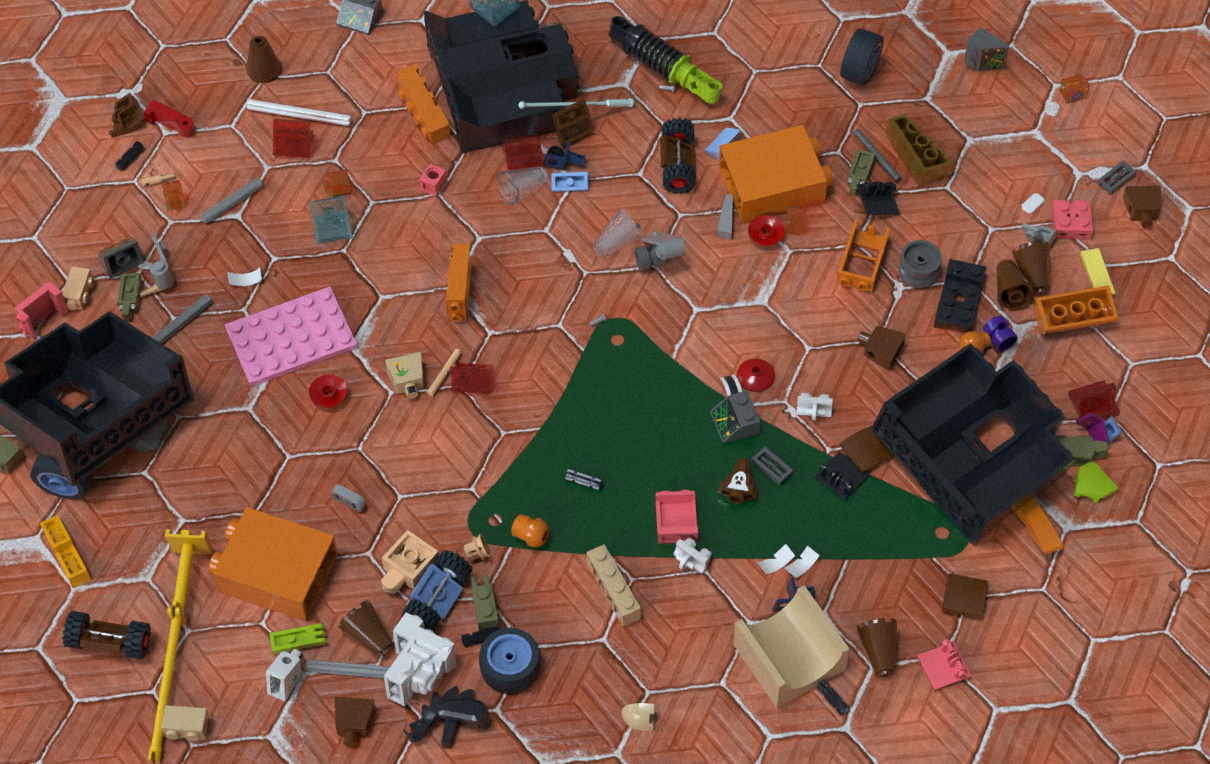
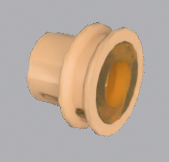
(481, 546)

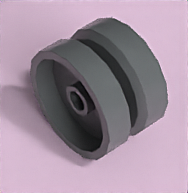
(920, 264)

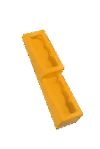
(65, 551)

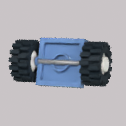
(438, 589)

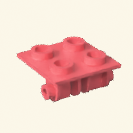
(944, 665)

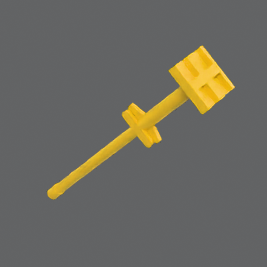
(186, 545)

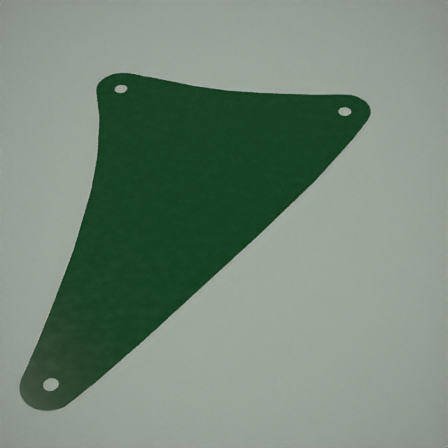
(650, 430)

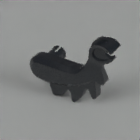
(451, 706)

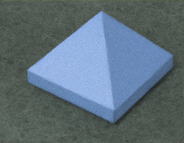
(1112, 429)

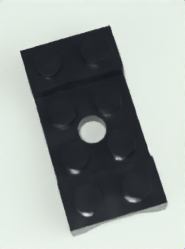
(965, 281)

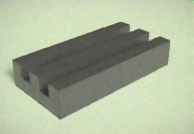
(1111, 189)
(780, 477)

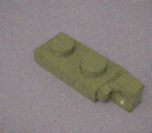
(860, 169)
(129, 294)

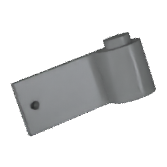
(667, 245)
(160, 269)

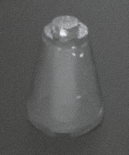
(520, 183)
(618, 234)

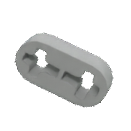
(348, 498)

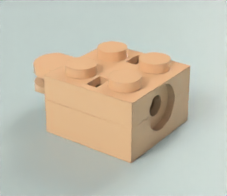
(406, 562)

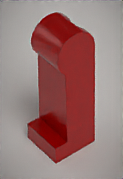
(169, 117)

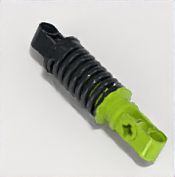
(664, 59)

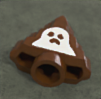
(739, 484)

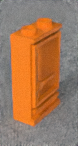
(865, 240)
(458, 283)

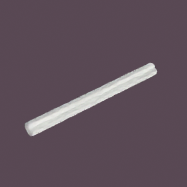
(298, 112)

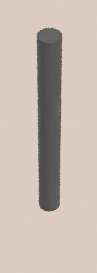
(878, 156)

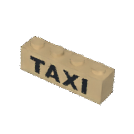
(613, 585)

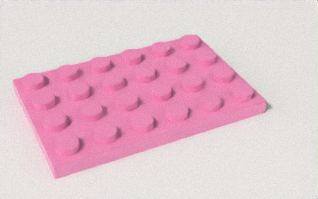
(290, 336)

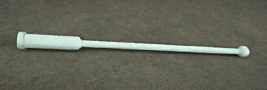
(609, 103)

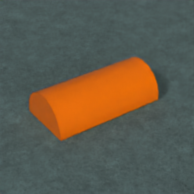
(1075, 310)

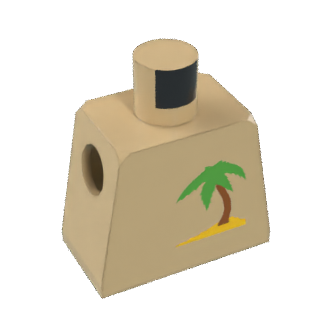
(406, 374)

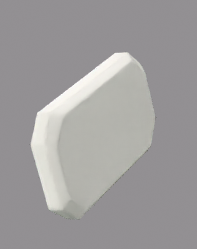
(1033, 203)

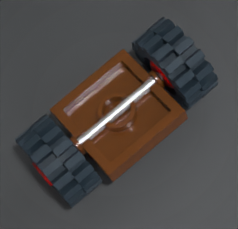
(678, 155)
(106, 635)

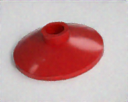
(766, 224)
(755, 381)
(328, 384)

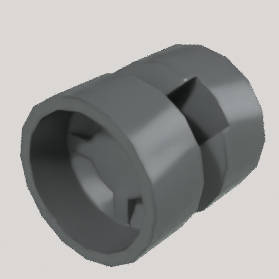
(647, 257)

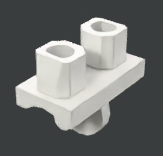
(814, 406)
(691, 558)

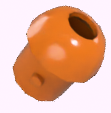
(530, 530)

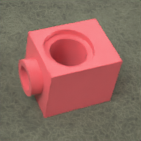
(433, 180)

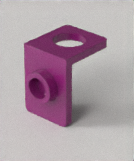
(1096, 428)

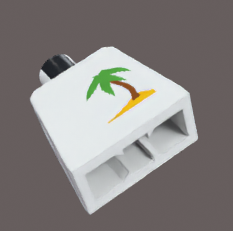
(284, 674)

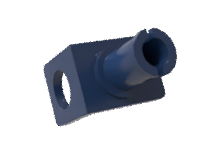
(568, 157)
(791, 590)

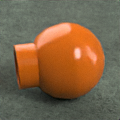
(978, 340)

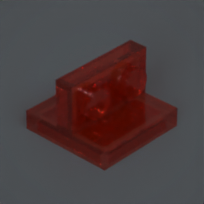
(291, 138)
(523, 152)
(471, 377)
(1095, 399)

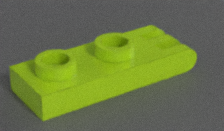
(298, 638)

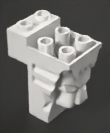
(420, 660)

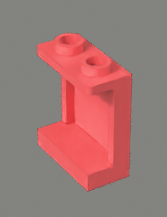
(38, 307)
(676, 516)

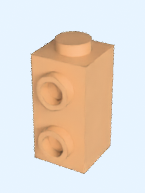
(77, 288)

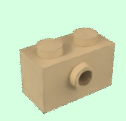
(184, 722)

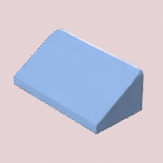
(726, 136)
(570, 181)

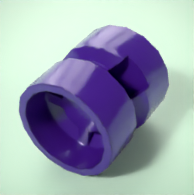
(1000, 333)

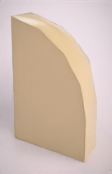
(639, 716)

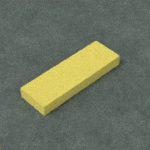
(1096, 269)

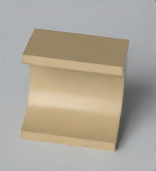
(792, 649)

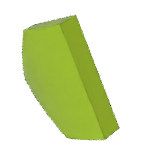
(1093, 482)

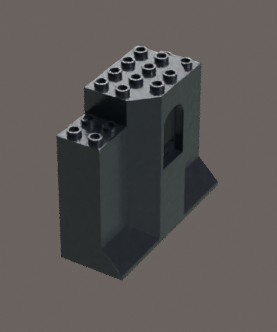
(487, 87)
(123, 370)
(933, 432)

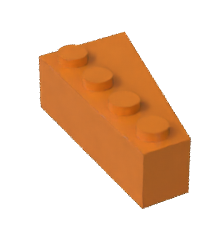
(422, 104)

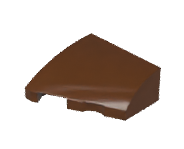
(126, 116)

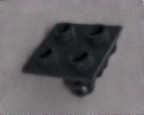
(878, 198)
(841, 475)

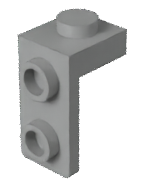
(1040, 234)

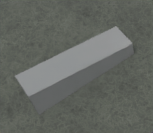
(725, 222)

